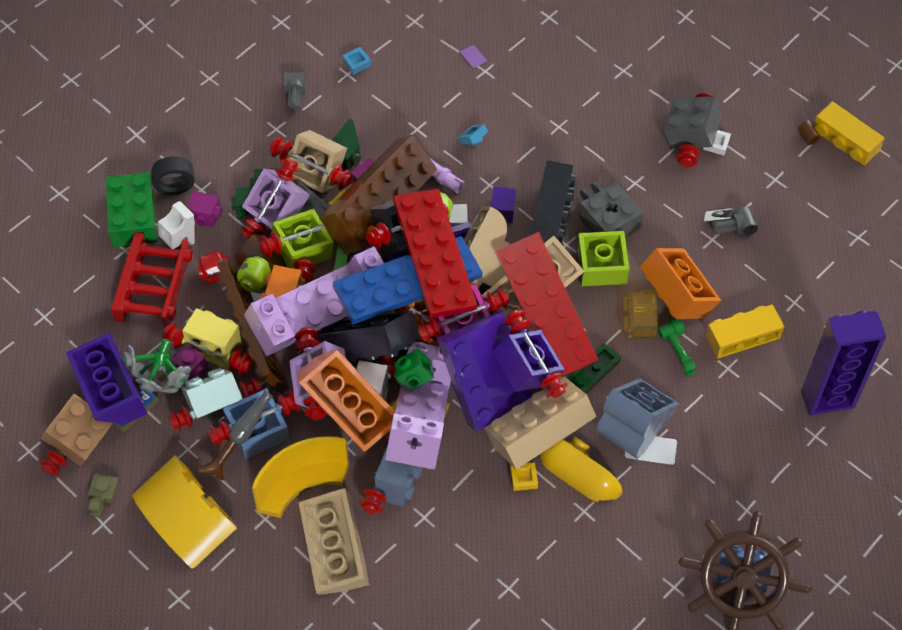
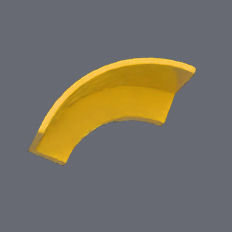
(297, 467)
(181, 514)

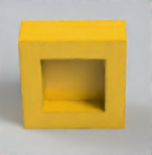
(524, 477)

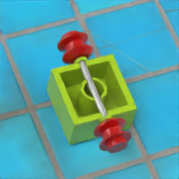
(298, 239)

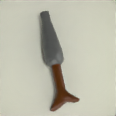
(238, 435)

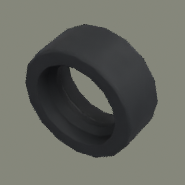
(172, 165)

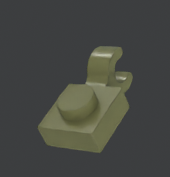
(102, 490)

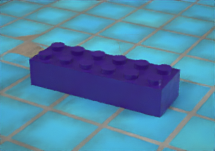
(843, 362)

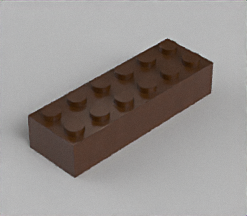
(396, 172)

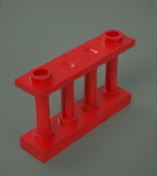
(134, 267)

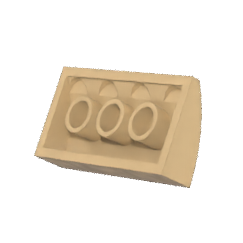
(564, 263)
(333, 543)

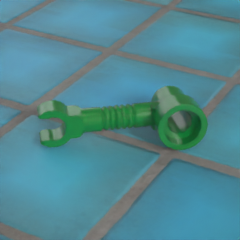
(671, 331)

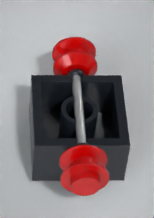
(387, 229)

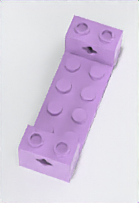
(311, 305)
(420, 415)

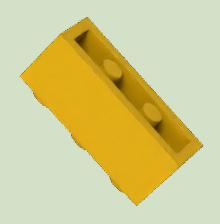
(848, 133)
(744, 331)

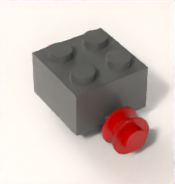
(692, 126)

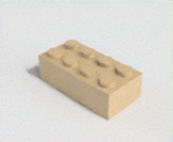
(539, 424)

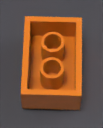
(680, 283)

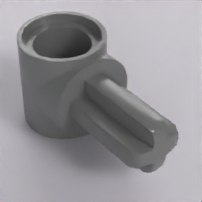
(295, 85)
(741, 222)

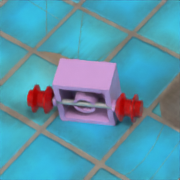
(273, 198)
(311, 347)

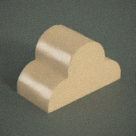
(483, 239)

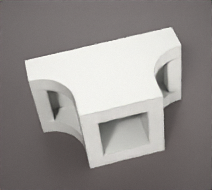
(177, 226)

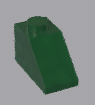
(348, 138)

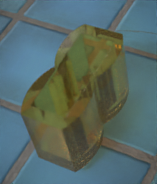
(641, 314)

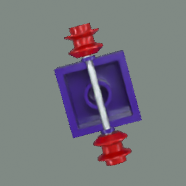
(529, 358)

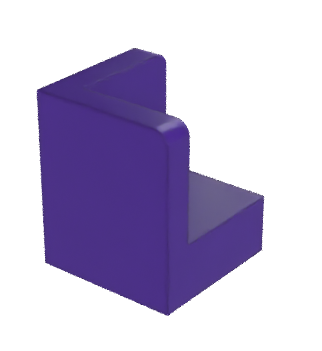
(503, 201)

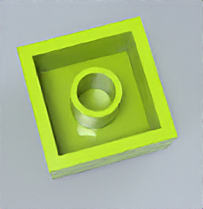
(603, 258)

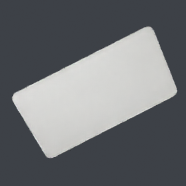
(660, 451)

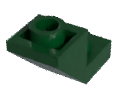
(242, 194)

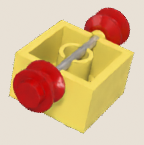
(212, 337)

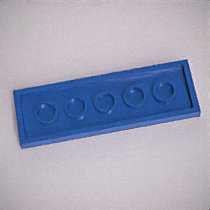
(389, 286)

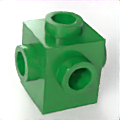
(413, 370)

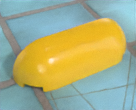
(581, 472)

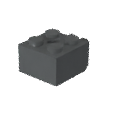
(609, 210)

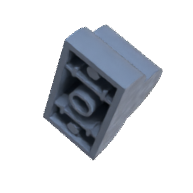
(635, 416)

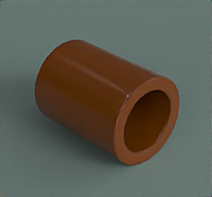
(809, 132)

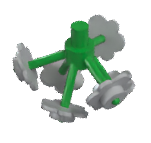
(161, 361)

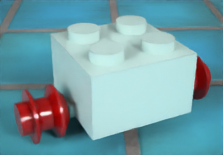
(210, 395)

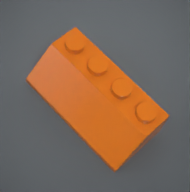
(347, 398)

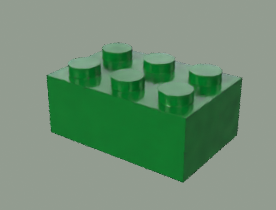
(131, 208)

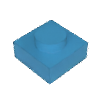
(356, 60)
(473, 135)

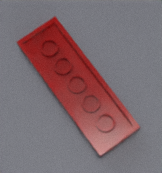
(434, 253)
(546, 301)

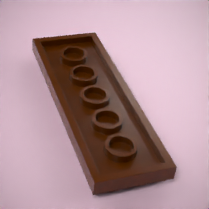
(269, 366)

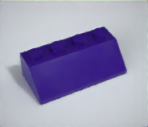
(106, 381)

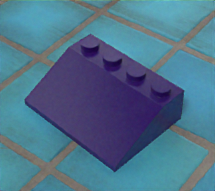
(475, 371)

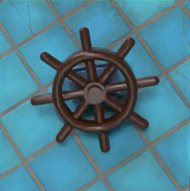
(745, 570)

